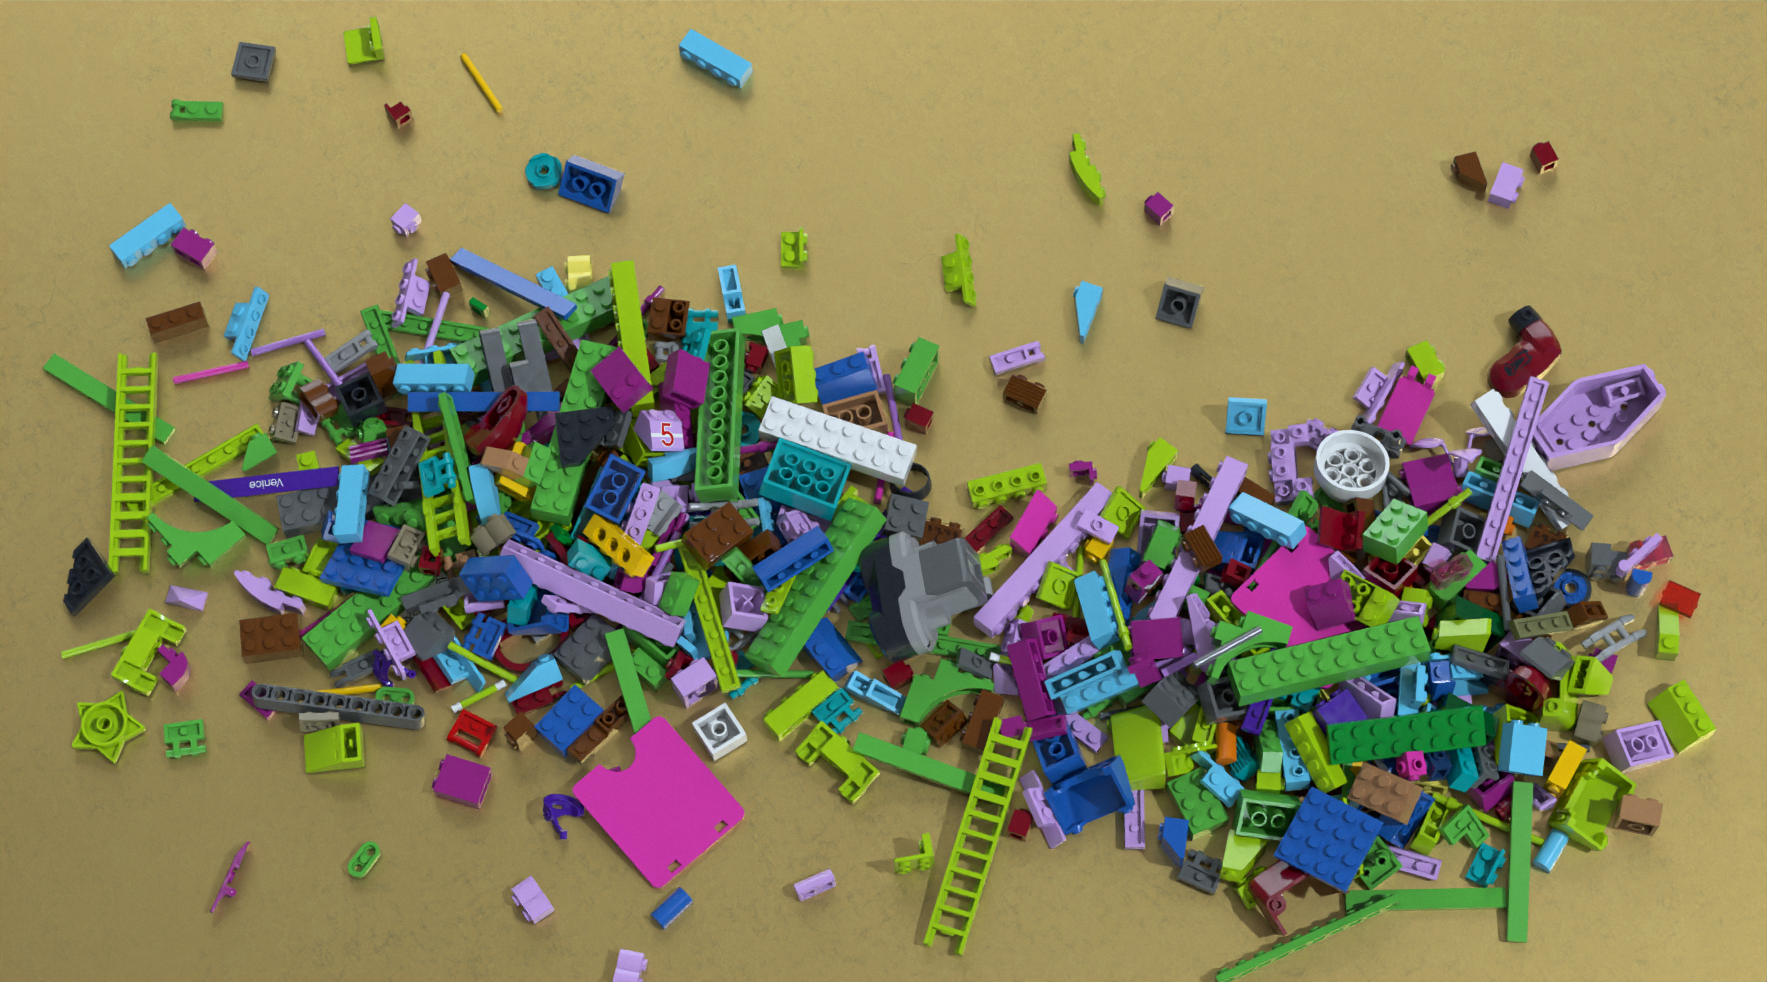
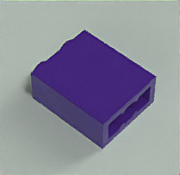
(1340, 708)

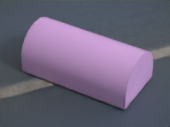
(1623, 391)
(472, 605)
(814, 885)

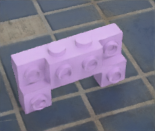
(1284, 463)

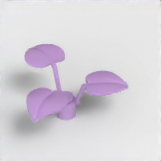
(1462, 457)

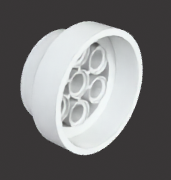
(1365, 453)

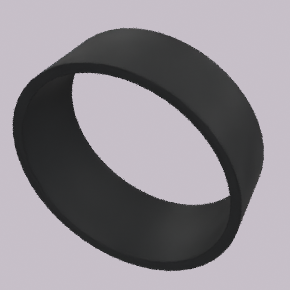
(920, 494)

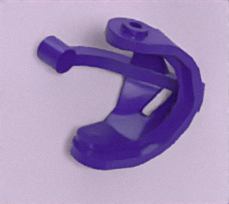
(382, 673)
(570, 806)

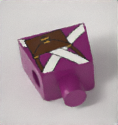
(1146, 578)

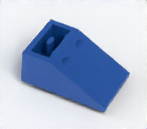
(1240, 546)

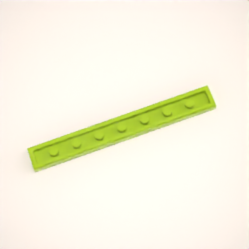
(202, 465)
(711, 625)

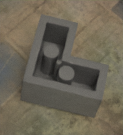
(1602, 562)

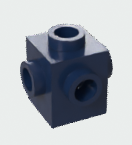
(1437, 765)

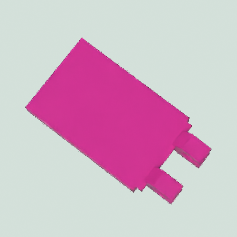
(1408, 405)

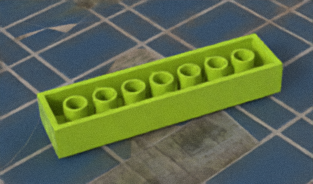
(629, 324)

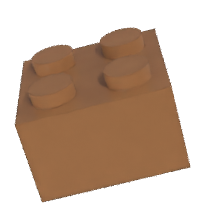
(1638, 815)

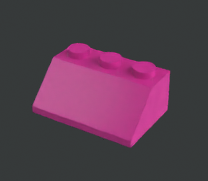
(1033, 525)

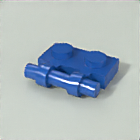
(489, 638)

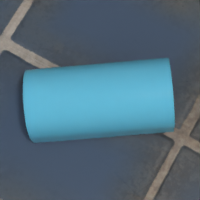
(1551, 850)

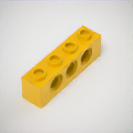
(618, 545)

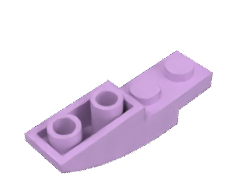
(262, 592)

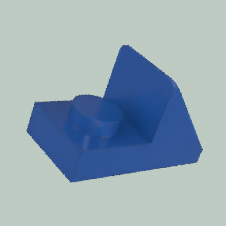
(1439, 680)

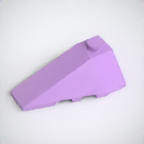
(1201, 628)

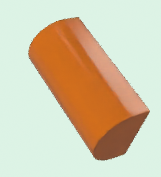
(1226, 743)

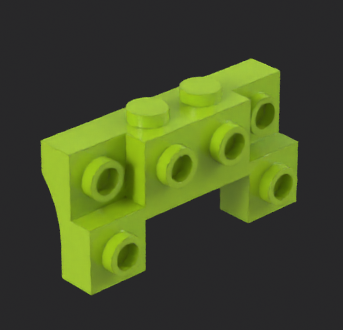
(142, 649)
(839, 754)

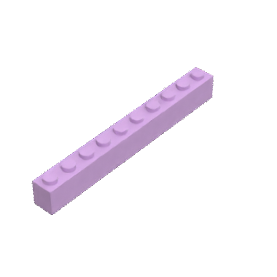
(1211, 515)
(1027, 578)
(597, 595)

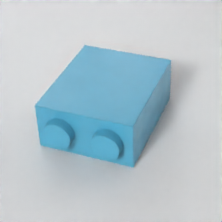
(1522, 748)

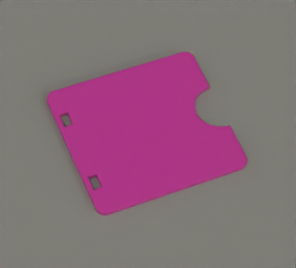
(1282, 592)
(660, 804)

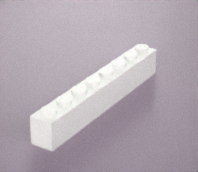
(1500, 425)

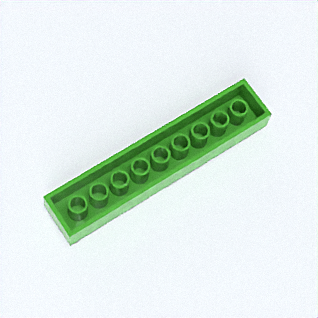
(592, 313)
(721, 418)
(559, 486)
(815, 589)
(347, 626)
(1328, 661)

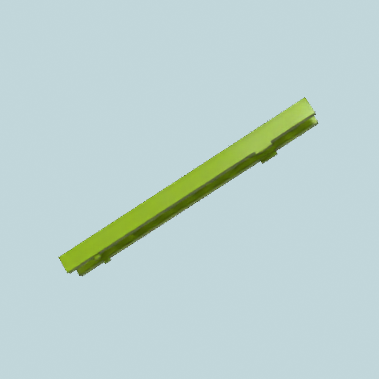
(119, 462)
(429, 504)
(977, 793)

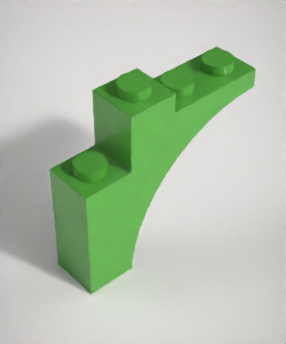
(754, 323)
(408, 512)
(185, 544)
(1274, 636)
(928, 693)

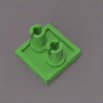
(287, 378)
(1379, 864)

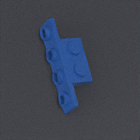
(525, 531)

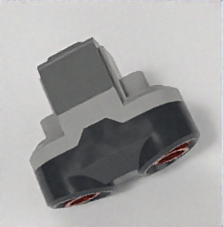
(918, 590)

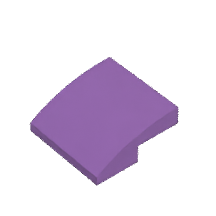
(1170, 665)

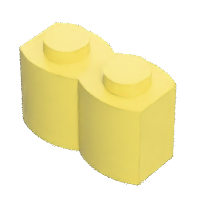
(579, 272)

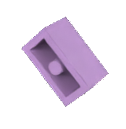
(1505, 185)

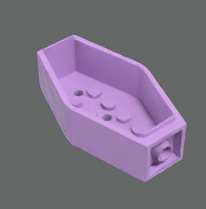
(1584, 403)

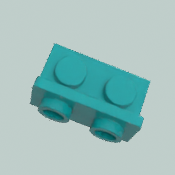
(1484, 866)

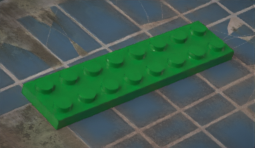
(1406, 733)

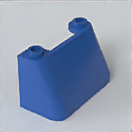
(541, 619)
(1091, 795)

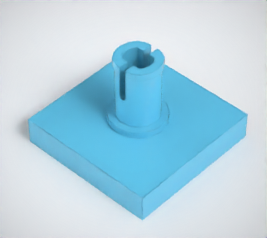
(1246, 416)

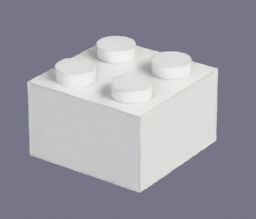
(719, 731)

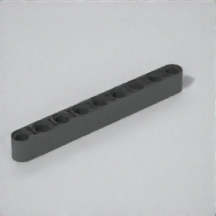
(346, 712)

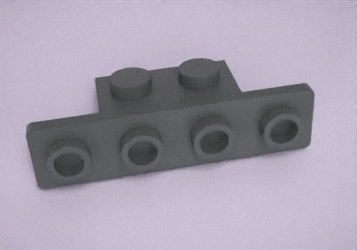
(1556, 500)
(435, 596)

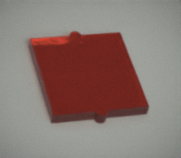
(1679, 599)

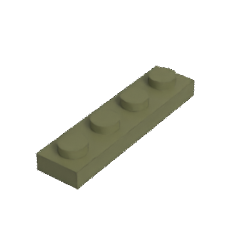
(1540, 625)

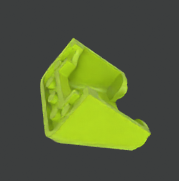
(1561, 712)
(1140, 745)
(1590, 802)

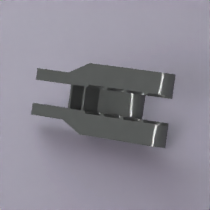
(529, 374)

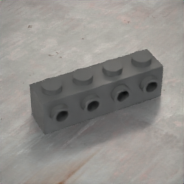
(399, 465)

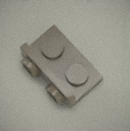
(284, 423)
(407, 547)
(318, 721)

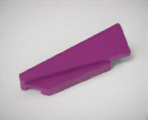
(542, 430)

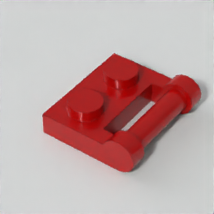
(475, 727)

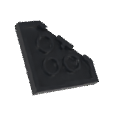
(581, 433)
(1548, 564)
(87, 577)

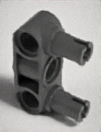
(1391, 441)

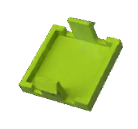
(319, 557)

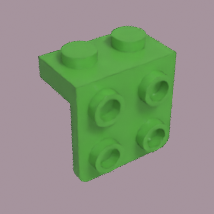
(287, 552)

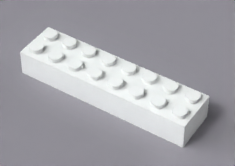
(862, 447)

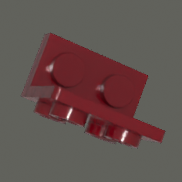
(1341, 529)

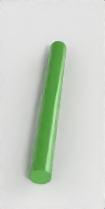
(764, 674)

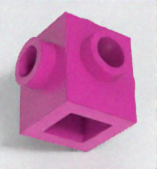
(1411, 765)

